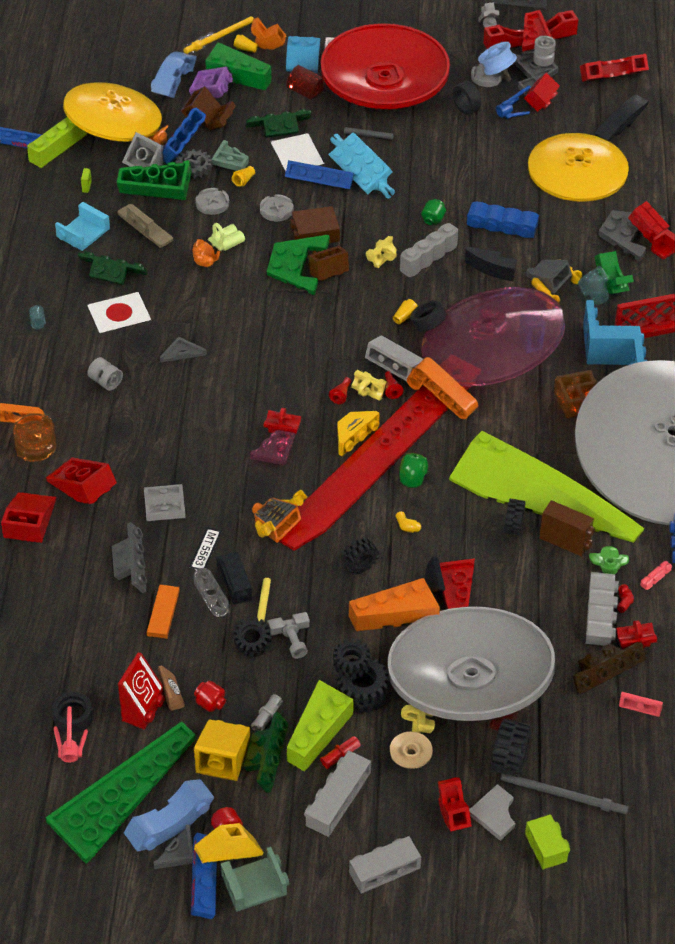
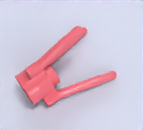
(69, 750)

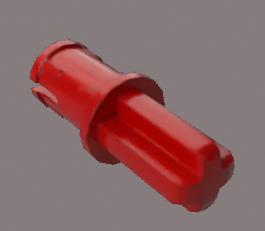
(340, 751)

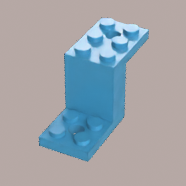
(611, 343)

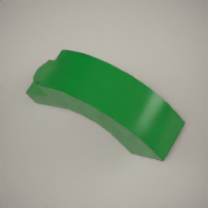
(617, 281)

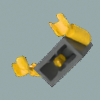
(551, 275)

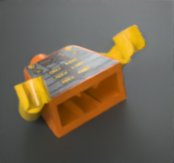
(278, 516)

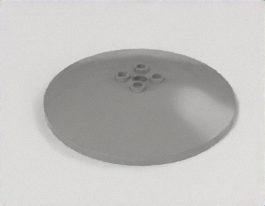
(502, 652)

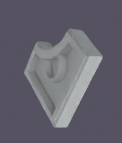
(493, 812)

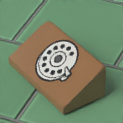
(170, 689)

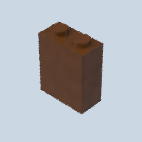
(315, 223)
(567, 528)

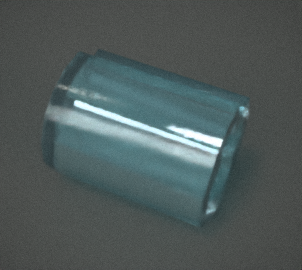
(37, 317)

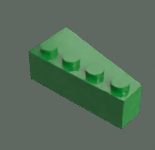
(244, 68)
(156, 181)

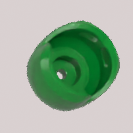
(413, 469)

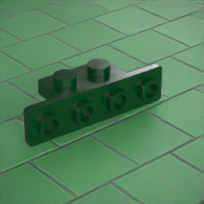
(279, 124)
(110, 270)
(265, 751)

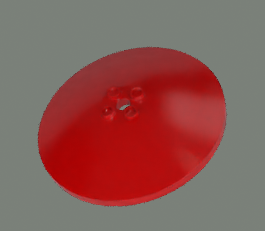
(410, 59)

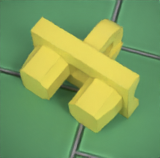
(382, 246)
(361, 382)
(420, 723)

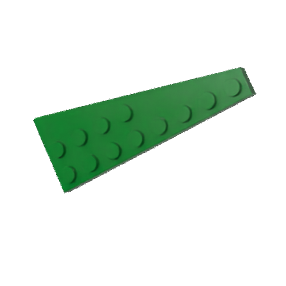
(100, 809)

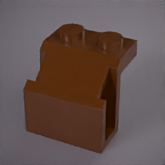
(215, 113)

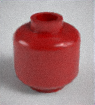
(210, 696)
(225, 816)

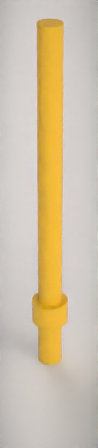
(198, 44)

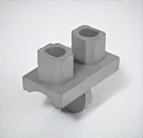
(488, 15)

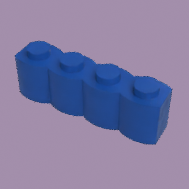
(183, 135)
(507, 220)

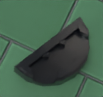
(434, 577)

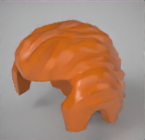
(204, 253)

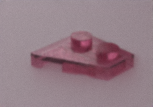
(275, 449)

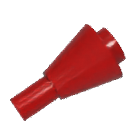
(393, 388)
(339, 393)

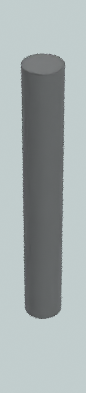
(368, 133)

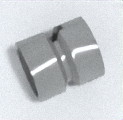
(544, 51)
(105, 373)

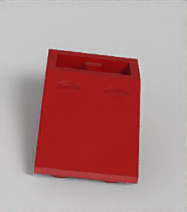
(27, 517)

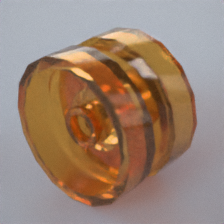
(34, 437)

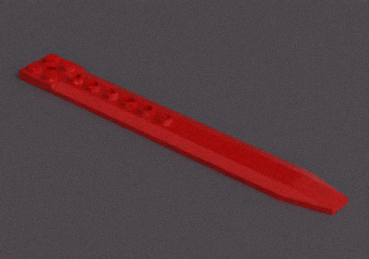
(365, 467)

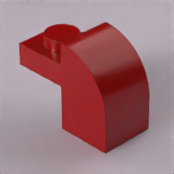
(452, 804)

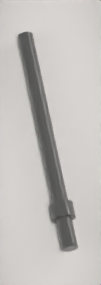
(605, 803)

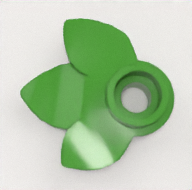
(609, 559)

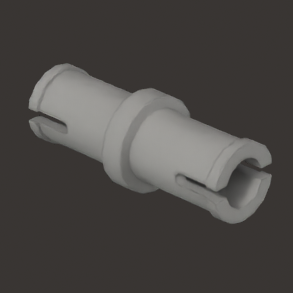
(266, 713)

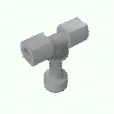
(290, 629)

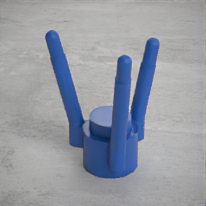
(506, 107)

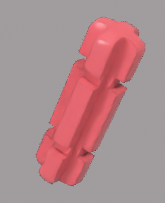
(655, 575)

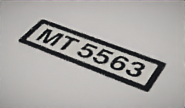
(205, 548)

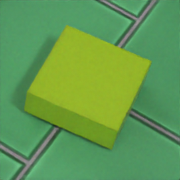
(86, 180)

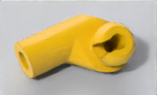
(407, 525)

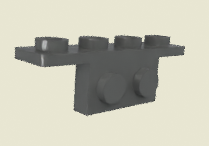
(129, 558)

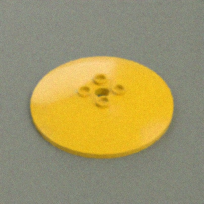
(112, 111)
(595, 177)

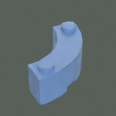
(169, 74)
(159, 826)

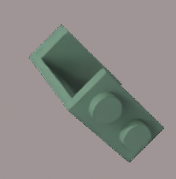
(255, 881)

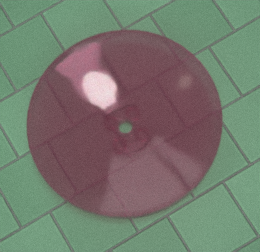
(495, 335)

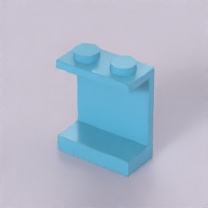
(85, 228)

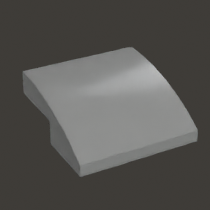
(164, 502)

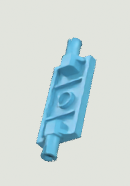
(368, 168)

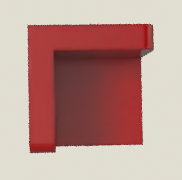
(664, 244)

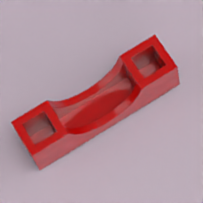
(614, 68)

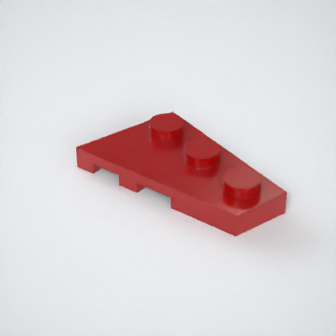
(533, 28)
(457, 582)

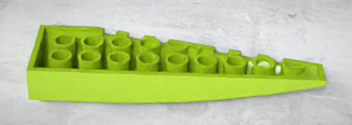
(505, 472)

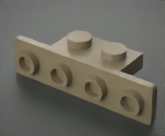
(145, 225)

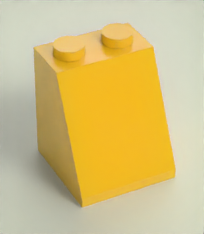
(221, 749)

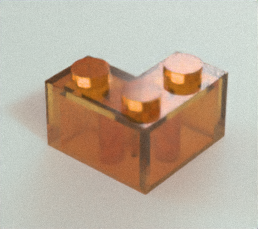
(572, 391)

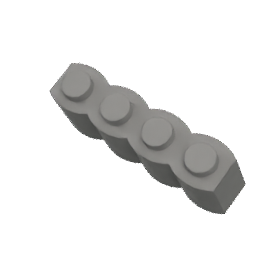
(428, 250)
(600, 609)

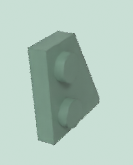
(229, 157)

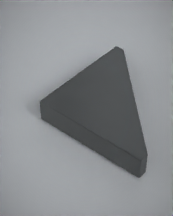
(181, 350)
(177, 852)

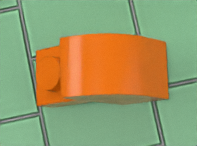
(267, 37)

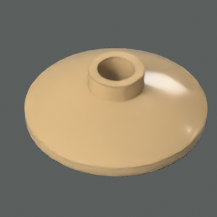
(411, 743)

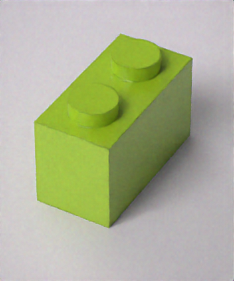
(547, 841)

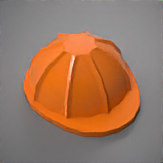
(161, 136)

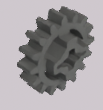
(199, 162)

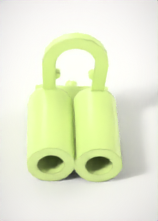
(226, 237)

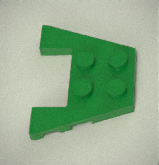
(289, 260)

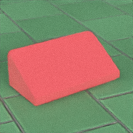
(640, 704)

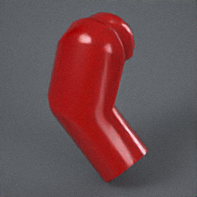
(626, 598)

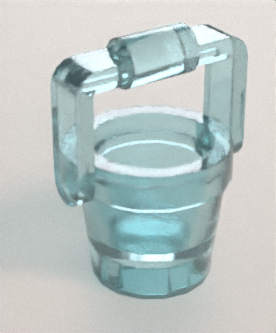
(595, 285)

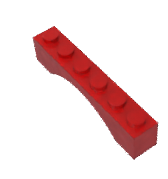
(561, 25)

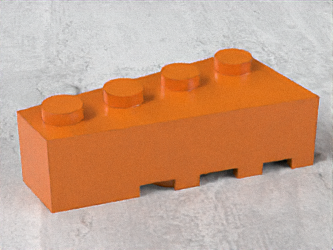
(393, 606)

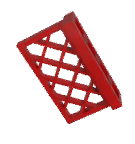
(651, 325)

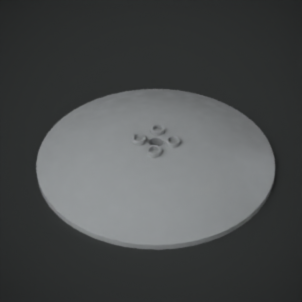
(627, 441)

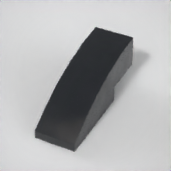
(491, 263)

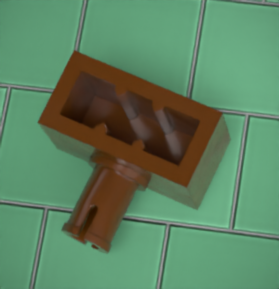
(328, 262)

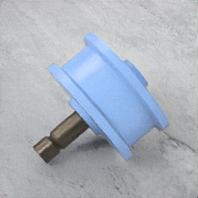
(497, 59)

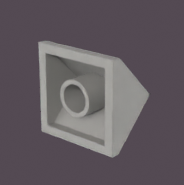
(143, 152)

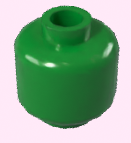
(433, 212)

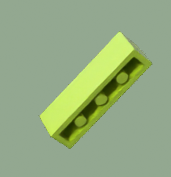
(54, 142)

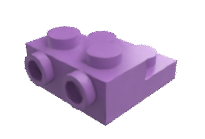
(214, 80)

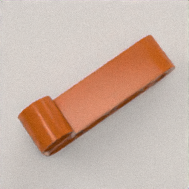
(443, 387)

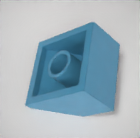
(303, 52)

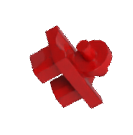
(282, 421)
(636, 633)

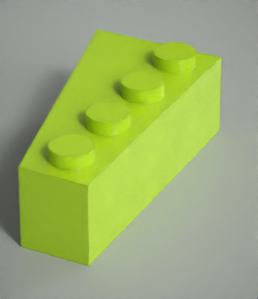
(318, 725)

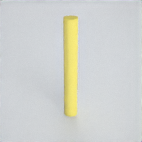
(263, 599)

